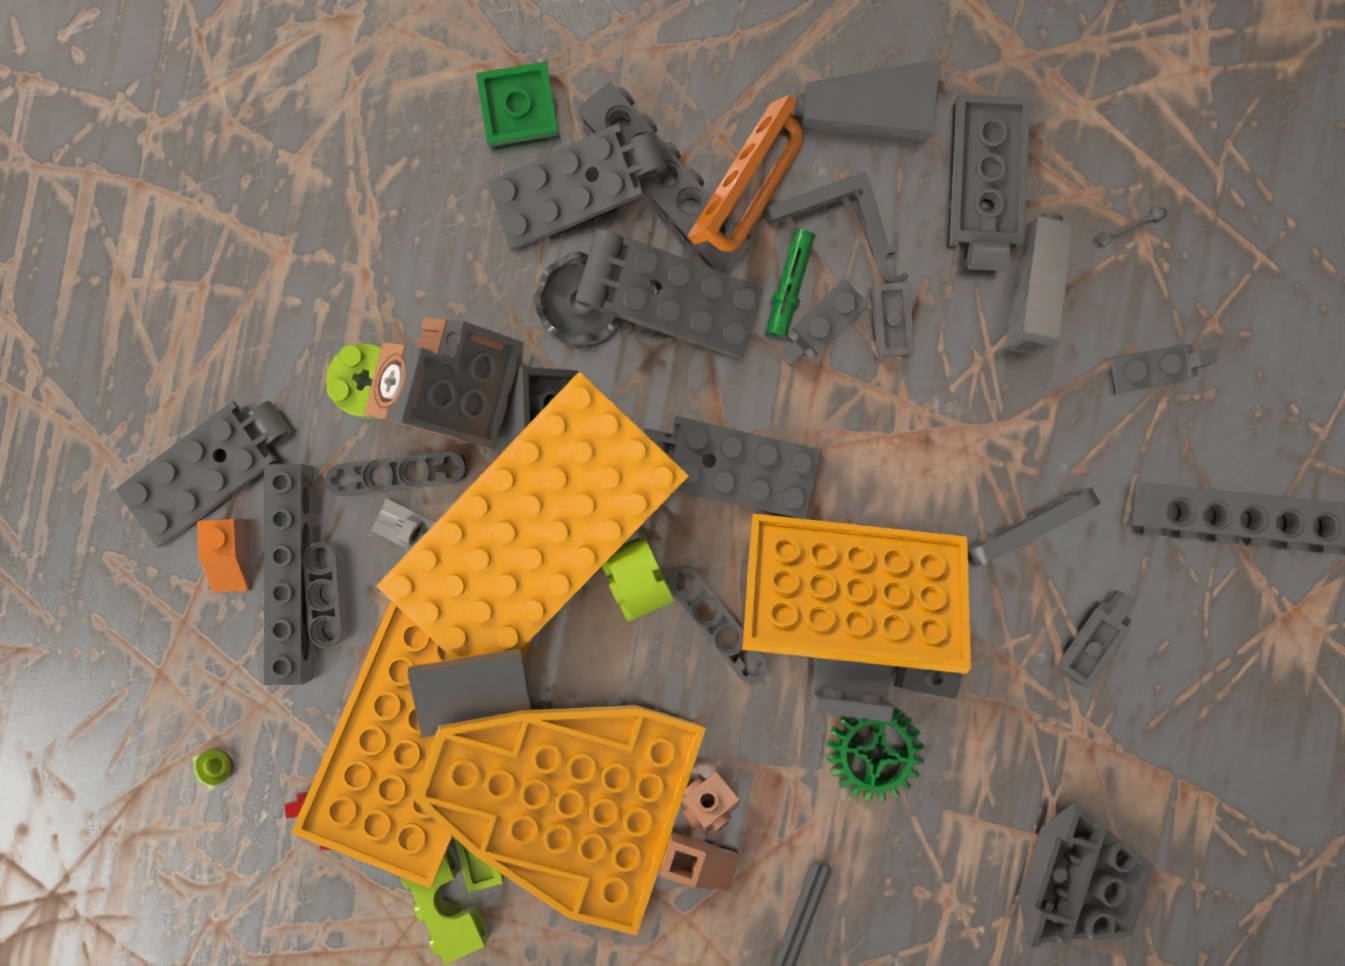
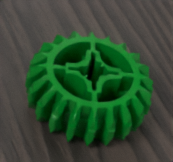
(870, 783)

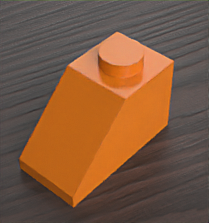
(225, 554)

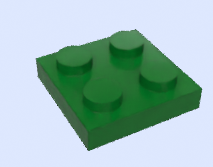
(517, 104)

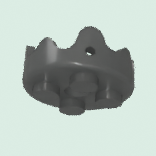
(554, 306)

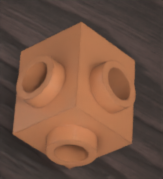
(713, 791)

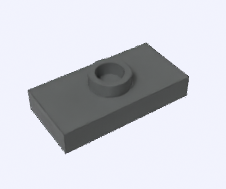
(928, 681)

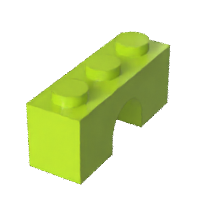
(451, 930)

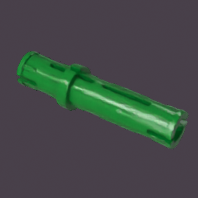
(802, 244)

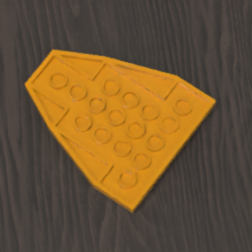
(566, 801)

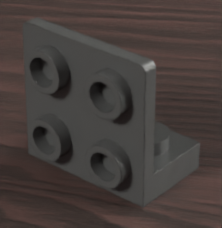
(852, 689)

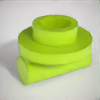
(212, 768)

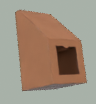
(698, 863)

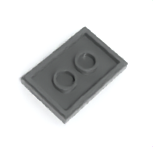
(468, 689)

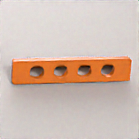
(740, 172)

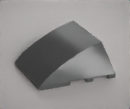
(1081, 882)

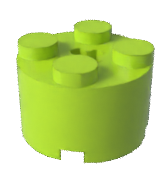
(346, 377)
(637, 580)

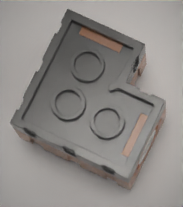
(448, 382)

